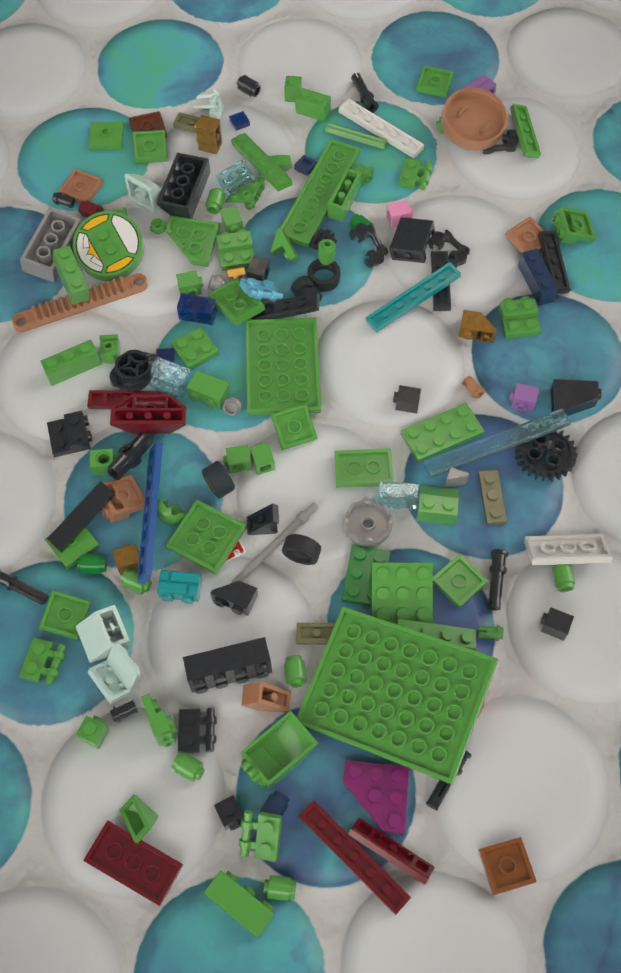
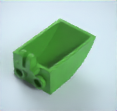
(277, 751)

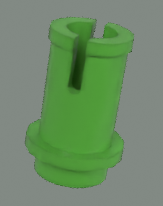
(490, 632)

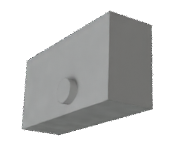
(53, 232)

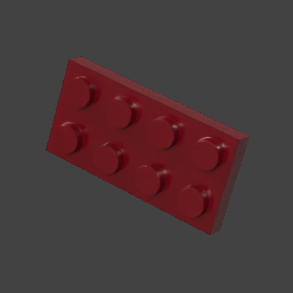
(133, 864)

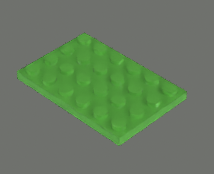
(282, 365)

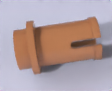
(475, 390)

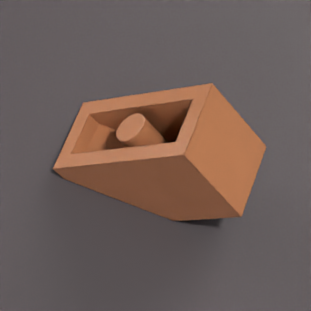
(265, 697)

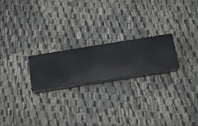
(554, 260)
(441, 299)
(290, 307)
(81, 516)

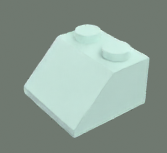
(143, 191)

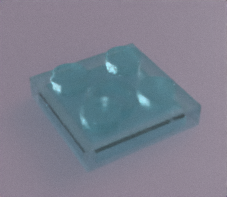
(235, 177)

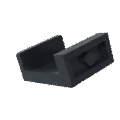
(411, 239)

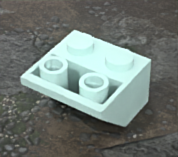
(100, 633)

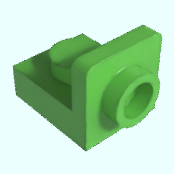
(367, 174)

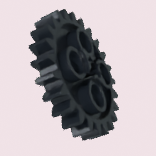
(563, 459)

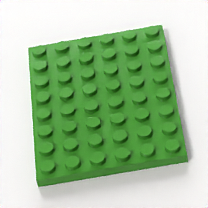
(398, 693)

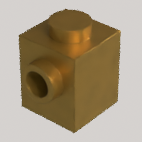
(126, 558)

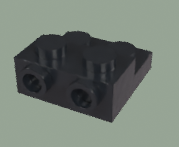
(69, 434)

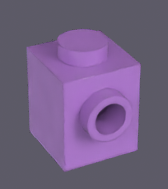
(524, 397)

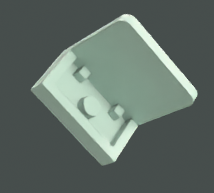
(116, 675)

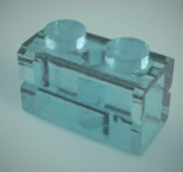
(398, 495)

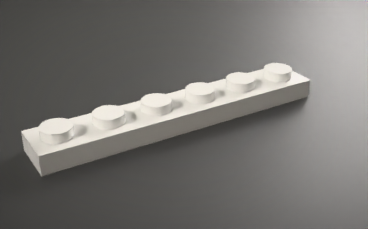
(381, 128)

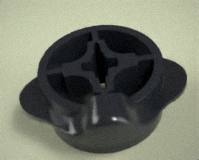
(132, 370)

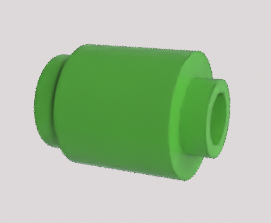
(215, 201)
(326, 251)
(563, 577)
(130, 581)
(295, 671)
(188, 767)
(280, 888)

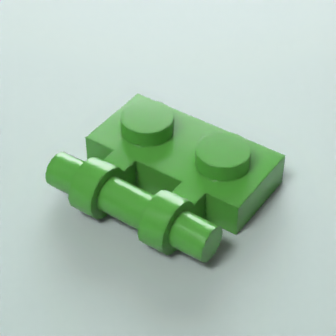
(410, 172)
(37, 659)
(267, 838)

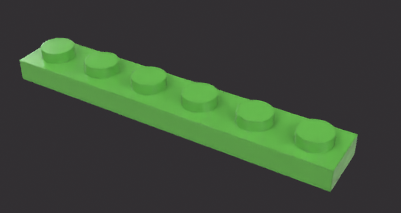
(261, 162)

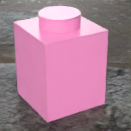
(396, 211)

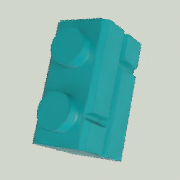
(179, 586)

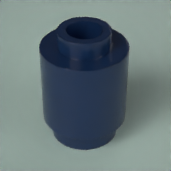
(276, 804)

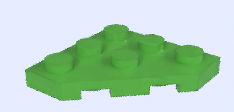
(194, 238)

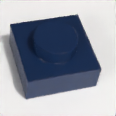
(305, 165)

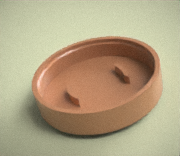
(474, 118)

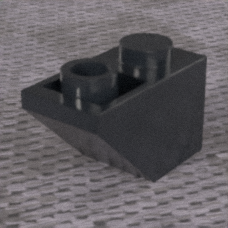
(236, 596)

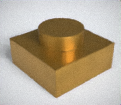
(235, 272)

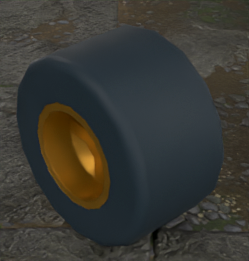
(218, 479)

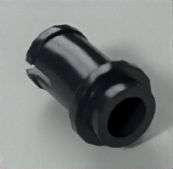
(64, 200)
(123, 711)

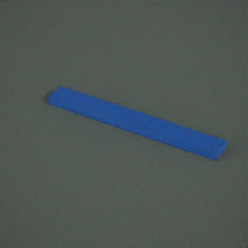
(150, 513)

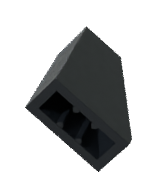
(574, 395)

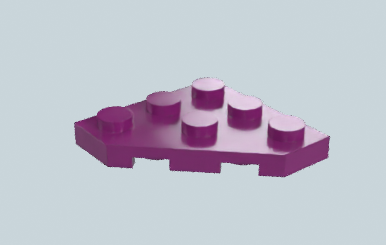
(380, 792)

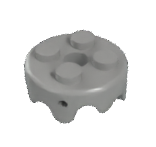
(368, 510)

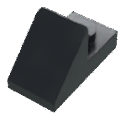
(263, 521)

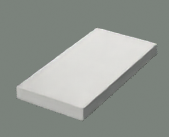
(568, 549)

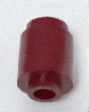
(89, 208)

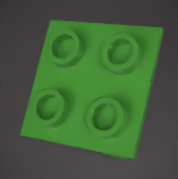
(248, 194)

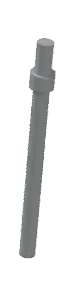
(300, 519)

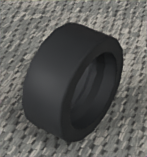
(324, 285)
(301, 549)

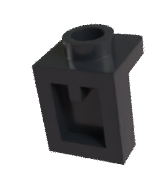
(321, 235)
(229, 813)

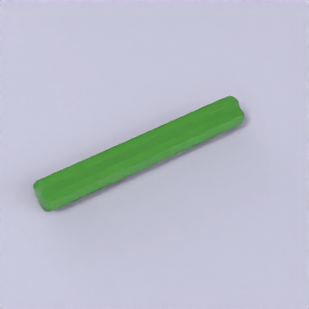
(356, 136)

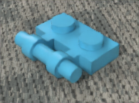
(260, 289)

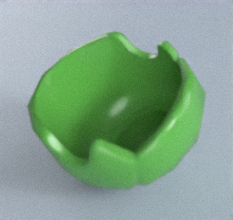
(169, 514)

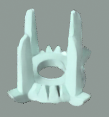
(215, 103)

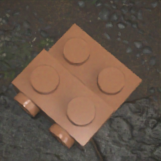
(126, 501)

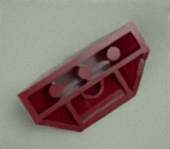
(148, 414)

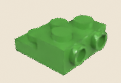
(573, 226)
(235, 248)
(519, 317)
(161, 724)

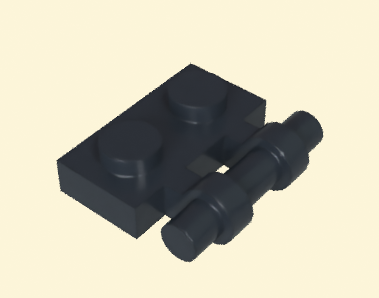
(189, 730)

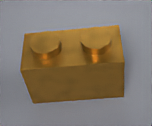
(208, 134)

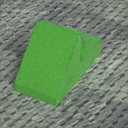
(283, 243)

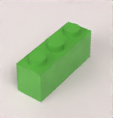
(344, 195)
(70, 275)
(71, 362)
(240, 903)

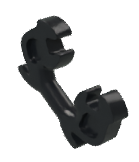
(510, 142)
(361, 231)
(455, 257)

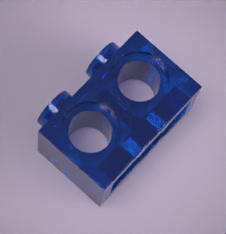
(197, 309)

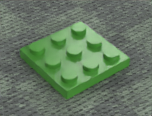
(206, 537)
(402, 591)

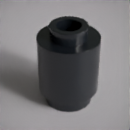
(248, 86)

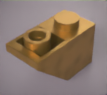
(476, 327)

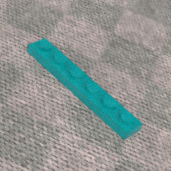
(413, 297)

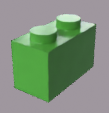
(313, 104)
(208, 390)

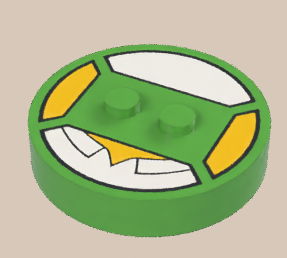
(108, 245)

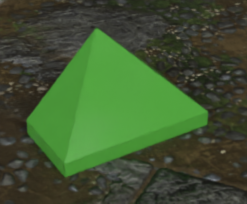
(138, 817)

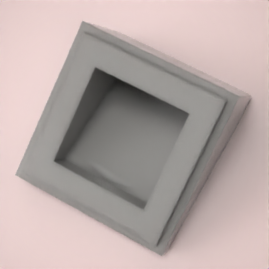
(456, 478)

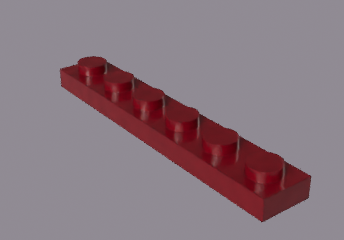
(354, 857)

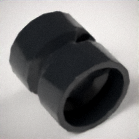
(304, 286)

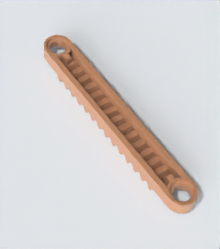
(63, 308)

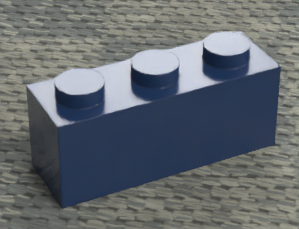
(537, 277)

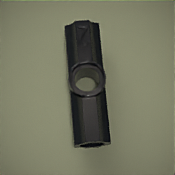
(129, 456)

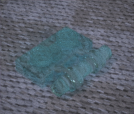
(171, 373)

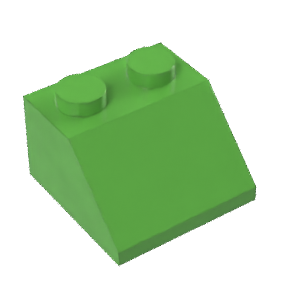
(437, 505)

